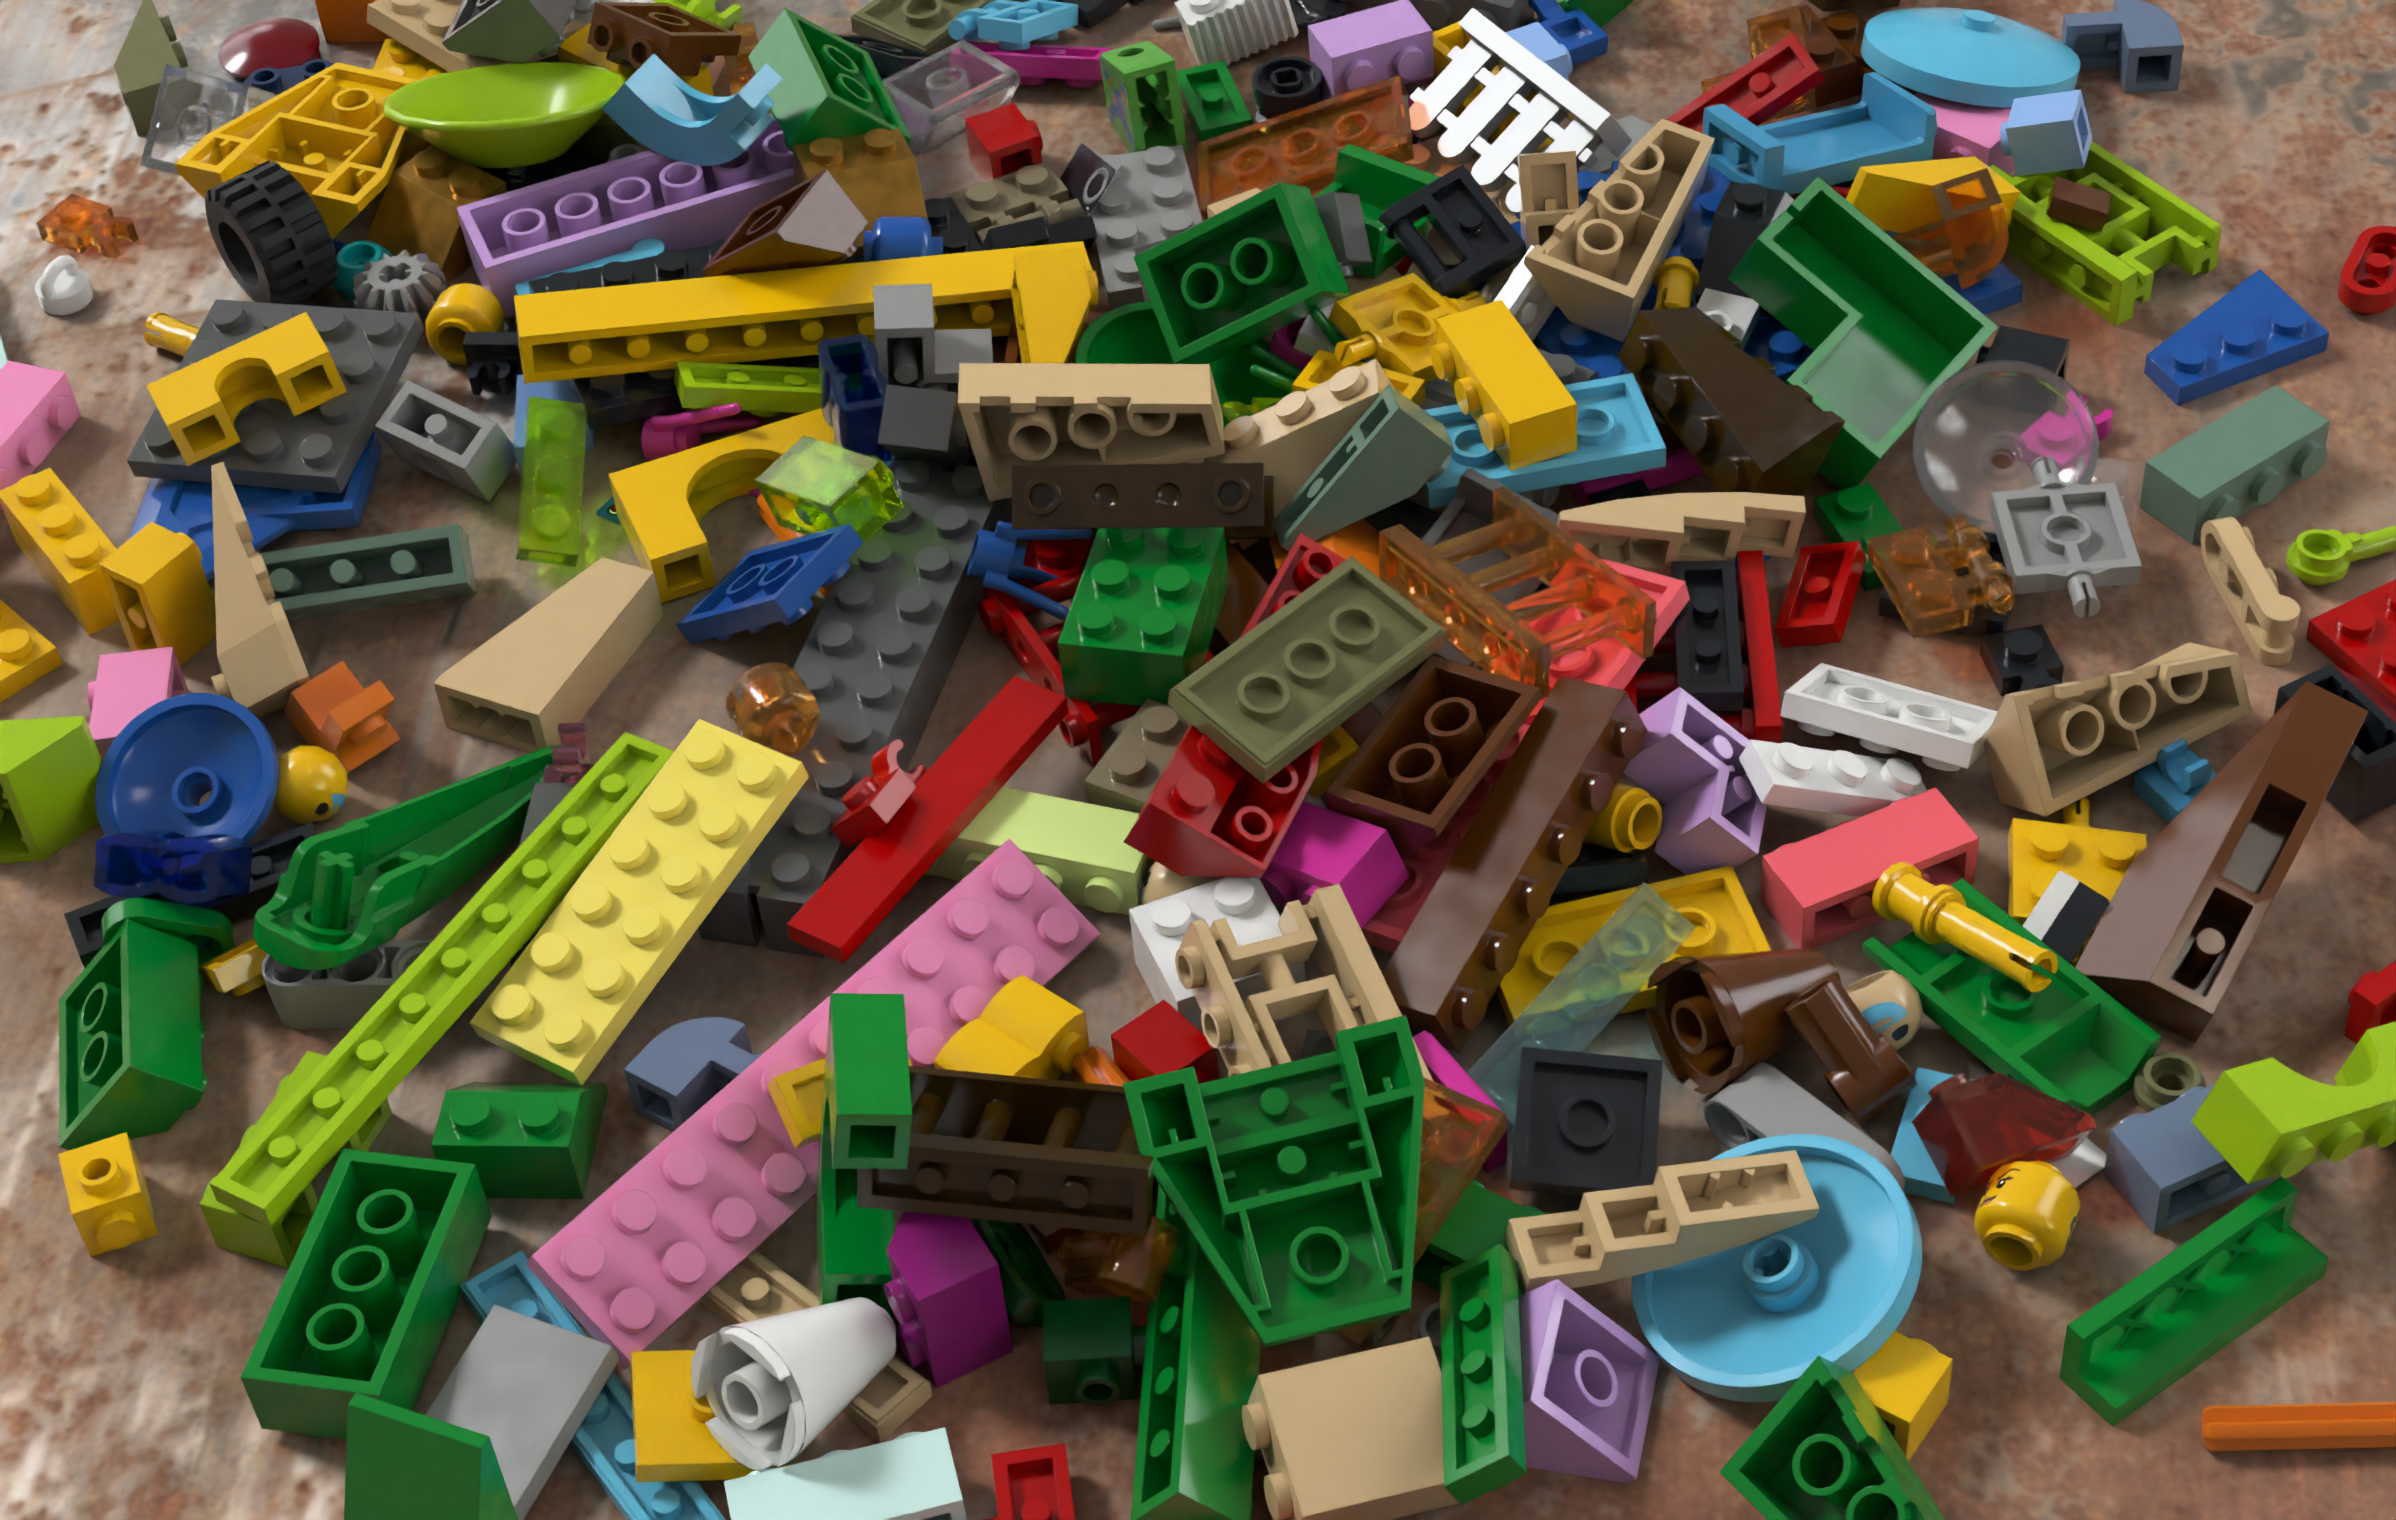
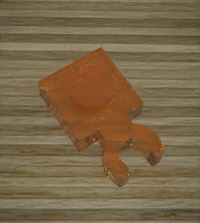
(80, 223)

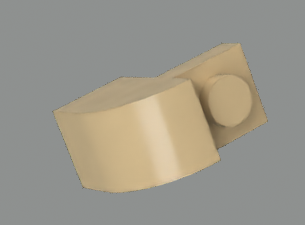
(1546, 193)

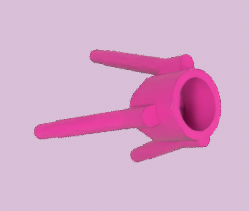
(678, 432)

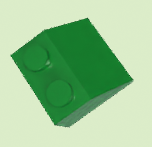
(523, 1136)

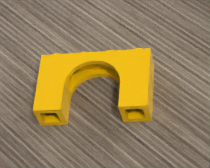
(669, 496)

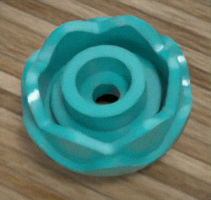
(351, 262)

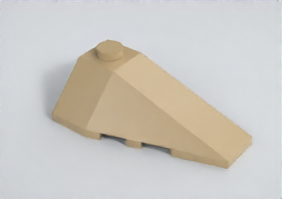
(252, 632)

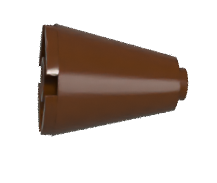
(1728, 1011)

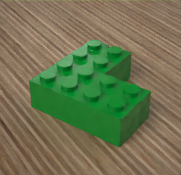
(1872, 315)

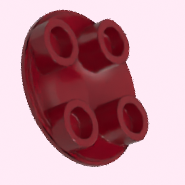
(269, 44)

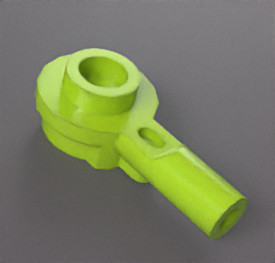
(2326, 555)

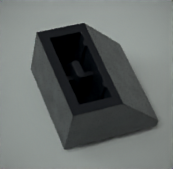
(2369, 770)

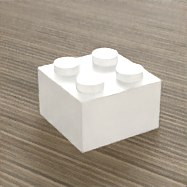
(1162, 924)

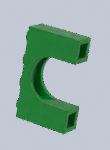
(862, 1127)

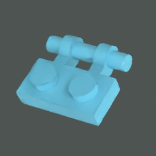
(1014, 22)

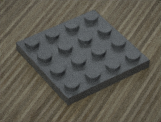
(276, 448)

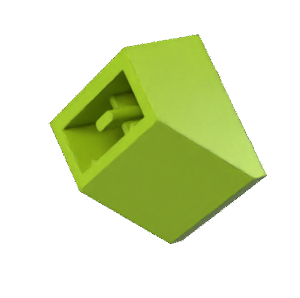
(45, 785)

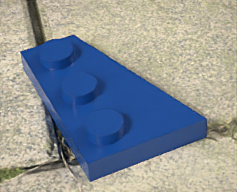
(2234, 341)

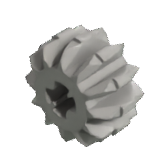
(400, 284)

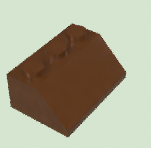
(1431, 750)

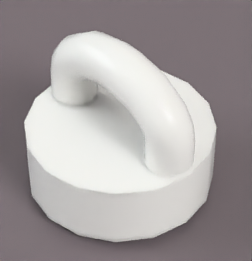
(63, 287)

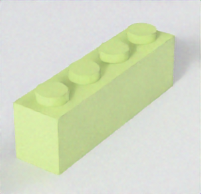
(1066, 839)

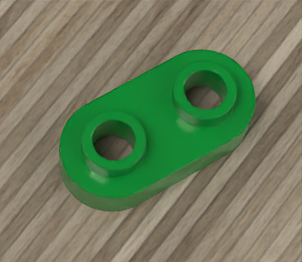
(197, 925)

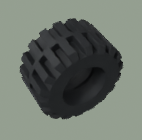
(271, 235)

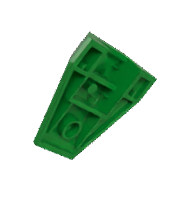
(1298, 1178)

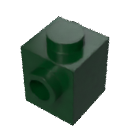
(1091, 1350)

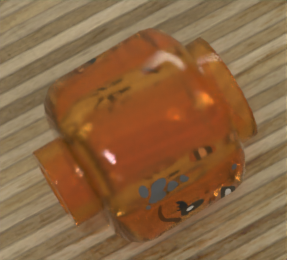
(773, 708)

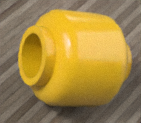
(458, 311)

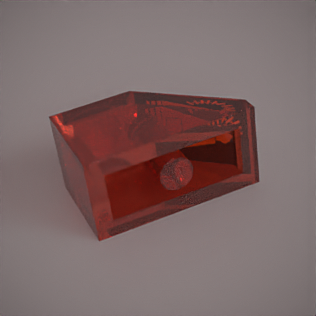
(1992, 1123)

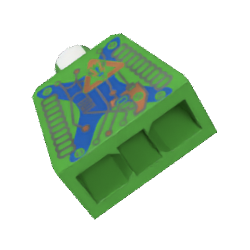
(1143, 85)

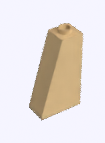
(552, 658)

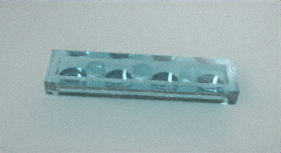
(1586, 992)

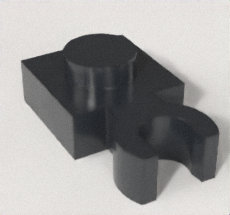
(2021, 659)

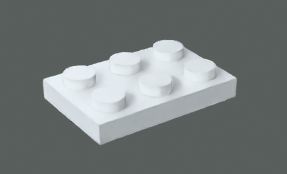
(1889, 716)

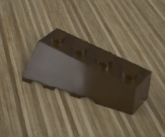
(1726, 406)

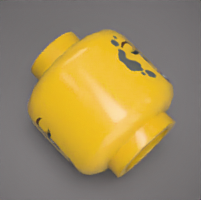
(2027, 1215)

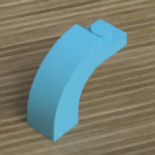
(689, 124)

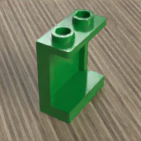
(1379, 185)

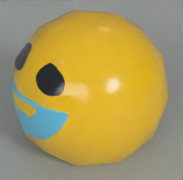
(310, 785)

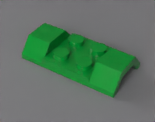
(2059, 1041)

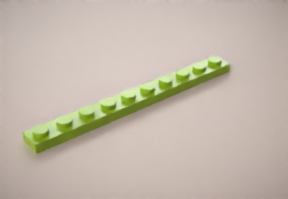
(435, 988)

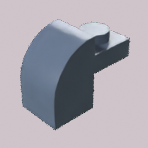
(2132, 38)
(687, 1068)

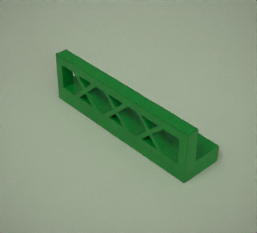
(2190, 1305)

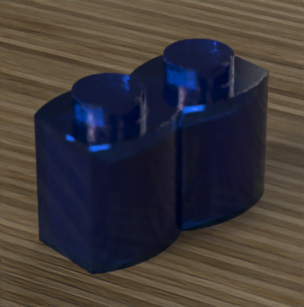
(853, 393)
(173, 865)

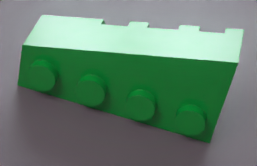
(1828, 1457)

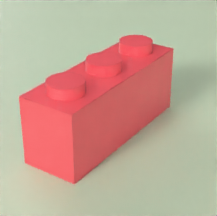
(1828, 880)

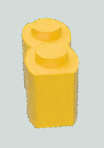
(1019, 1034)

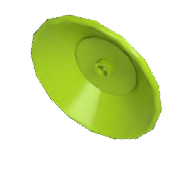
(505, 110)

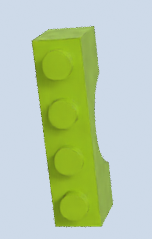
(2280, 1121)

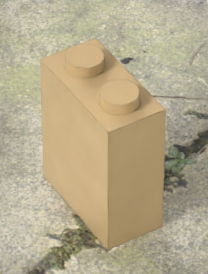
(1352, 1435)

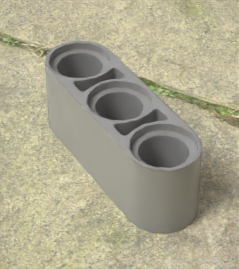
(338, 994)
(1771, 1104)

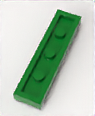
(1481, 1375)

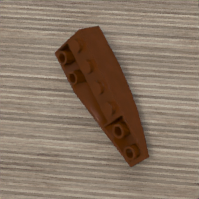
(2216, 867)

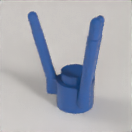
(1001, 561)

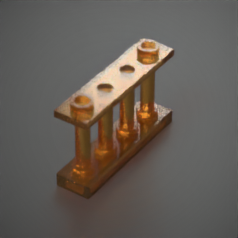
(1497, 633)

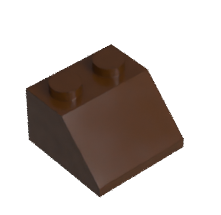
(793, 231)

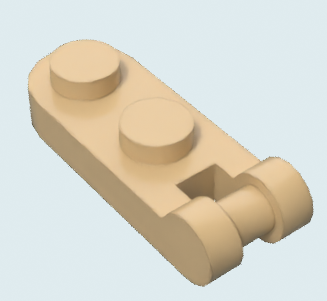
(2249, 591)

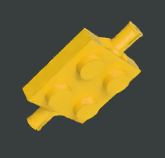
(1395, 324)
(2086, 853)

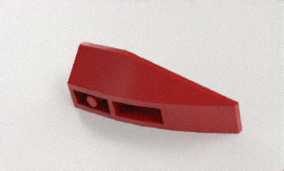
(1206, 807)

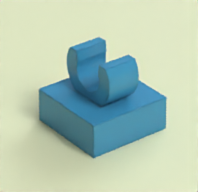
(2172, 779)

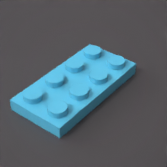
(1612, 439)

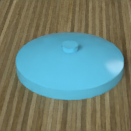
(1968, 55)
(1826, 1287)

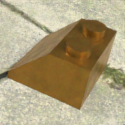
(871, 169)
(421, 209)

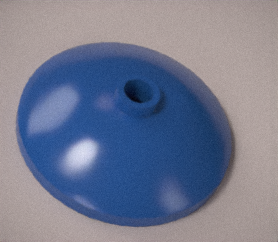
(179, 754)

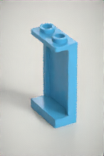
(1830, 144)

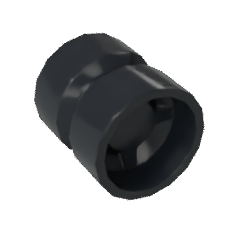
(1285, 86)

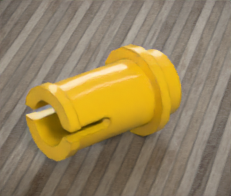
(1675, 283)

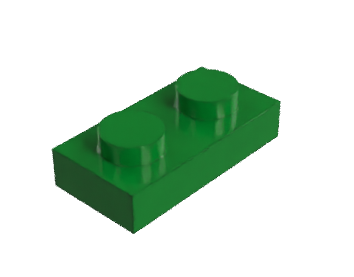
(1212, 100)
(1856, 516)

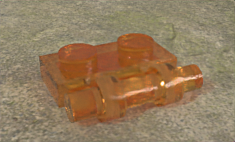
(1922, 577)

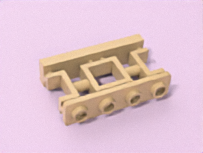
(1346, 995)

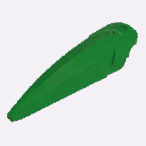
(390, 867)

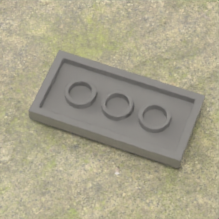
(1142, 205)

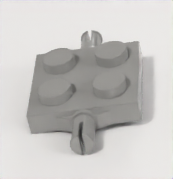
(2065, 537)

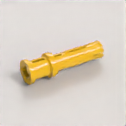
(1942, 916)

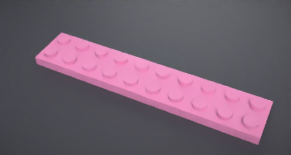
(731, 1167)

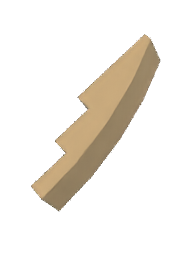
(1686, 527)
(1677, 1219)

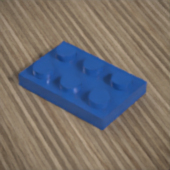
(771, 585)

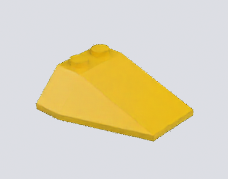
(322, 132)

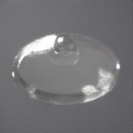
(1996, 411)

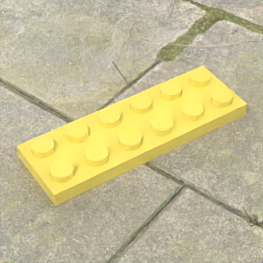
(639, 901)

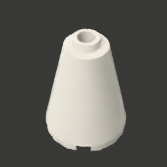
(789, 1376)

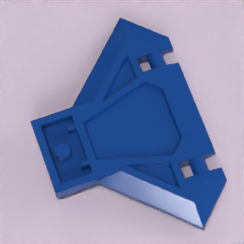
(269, 511)

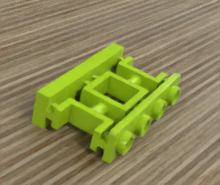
(2084, 261)

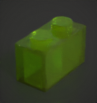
(828, 487)

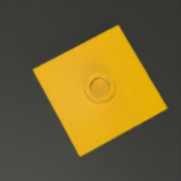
(671, 1424)

